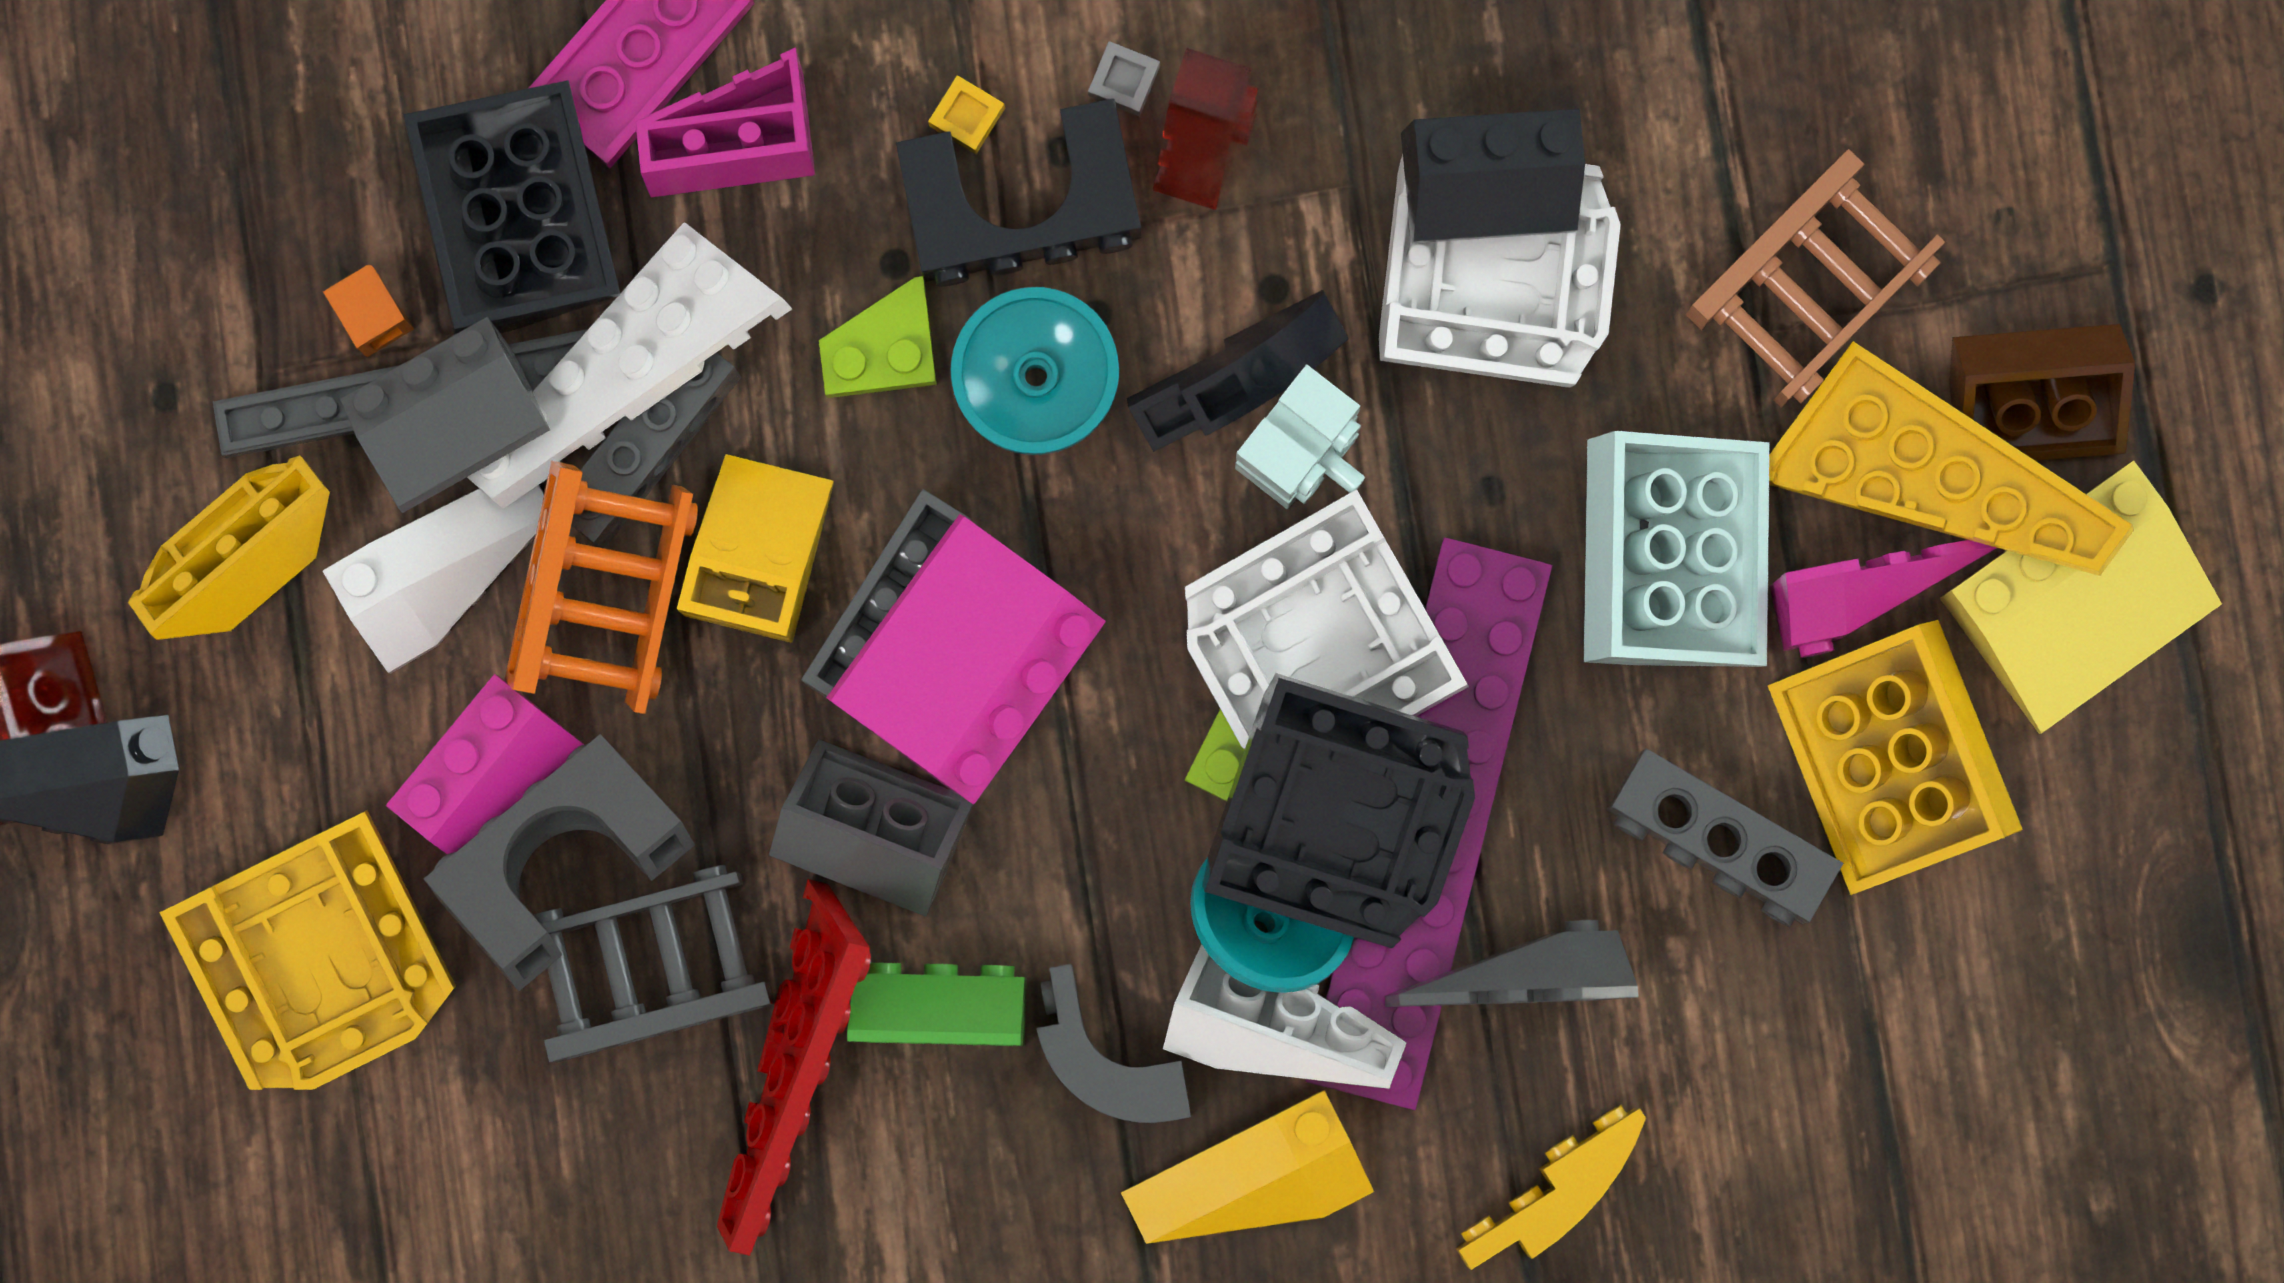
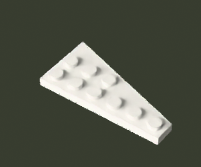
(637, 353)

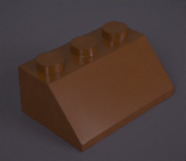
(2048, 389)

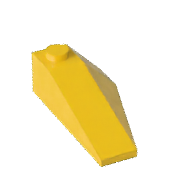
(1266, 1175)

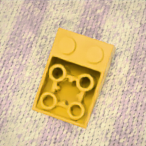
(756, 548)

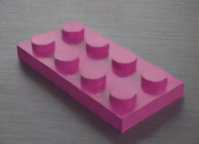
(635, 61)

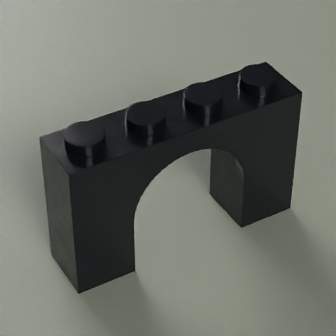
(958, 241)

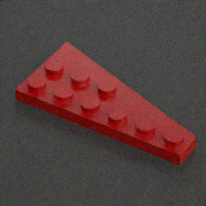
(796, 1057)

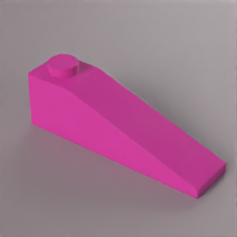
(1840, 597)

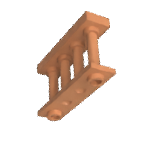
(1800, 228)

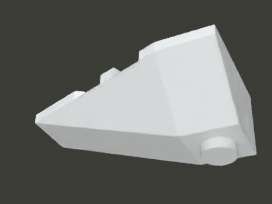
(427, 574)
(1277, 1032)

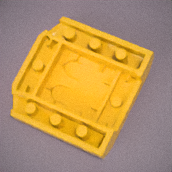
(297, 956)

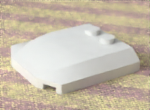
(1503, 303)
(1321, 609)

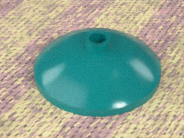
(1028, 332)
(1282, 961)

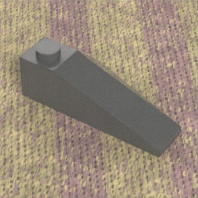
(1551, 968)

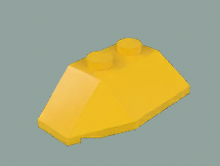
(234, 553)

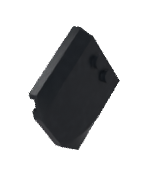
(1342, 813)

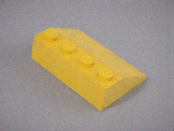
(1894, 757)

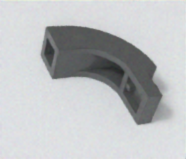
(1116, 1090)

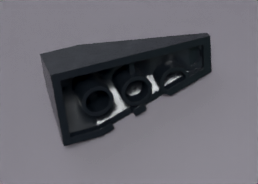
(92, 780)

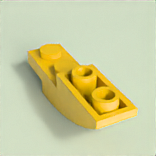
(1577, 1179)

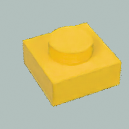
(966, 114)

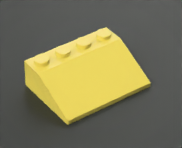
(2071, 633)

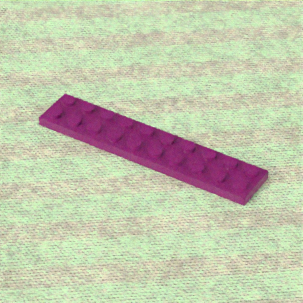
(1488, 618)

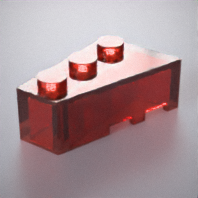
(1204, 122)

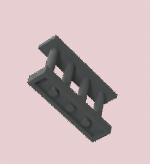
(684, 1004)

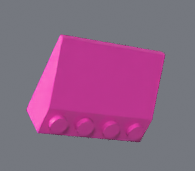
(966, 659)

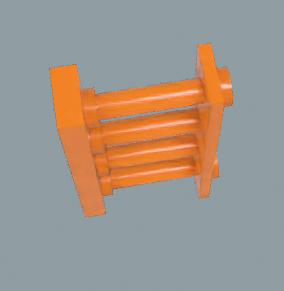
(557, 550)

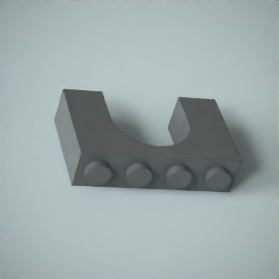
(587, 792)

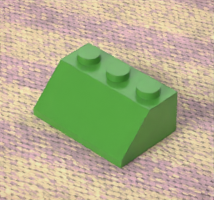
(939, 1006)

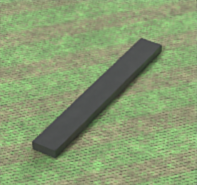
(315, 409)

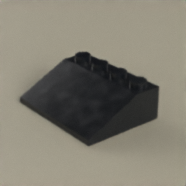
(511, 207)

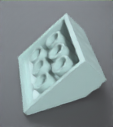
(1699, 572)

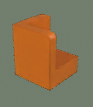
(368, 311)

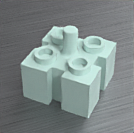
(1303, 441)

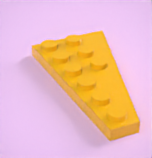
(1911, 457)

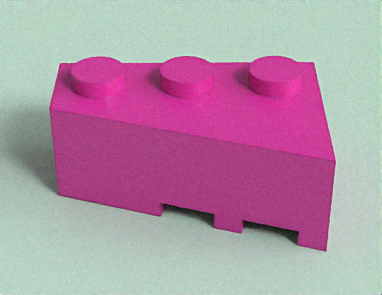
(731, 135)

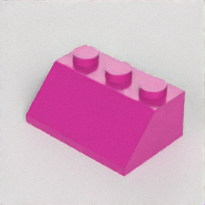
(481, 766)

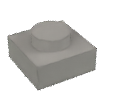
(1125, 77)

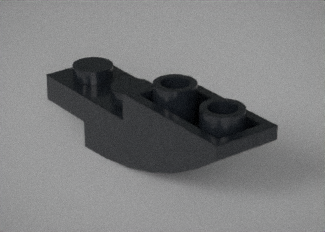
(1241, 377)

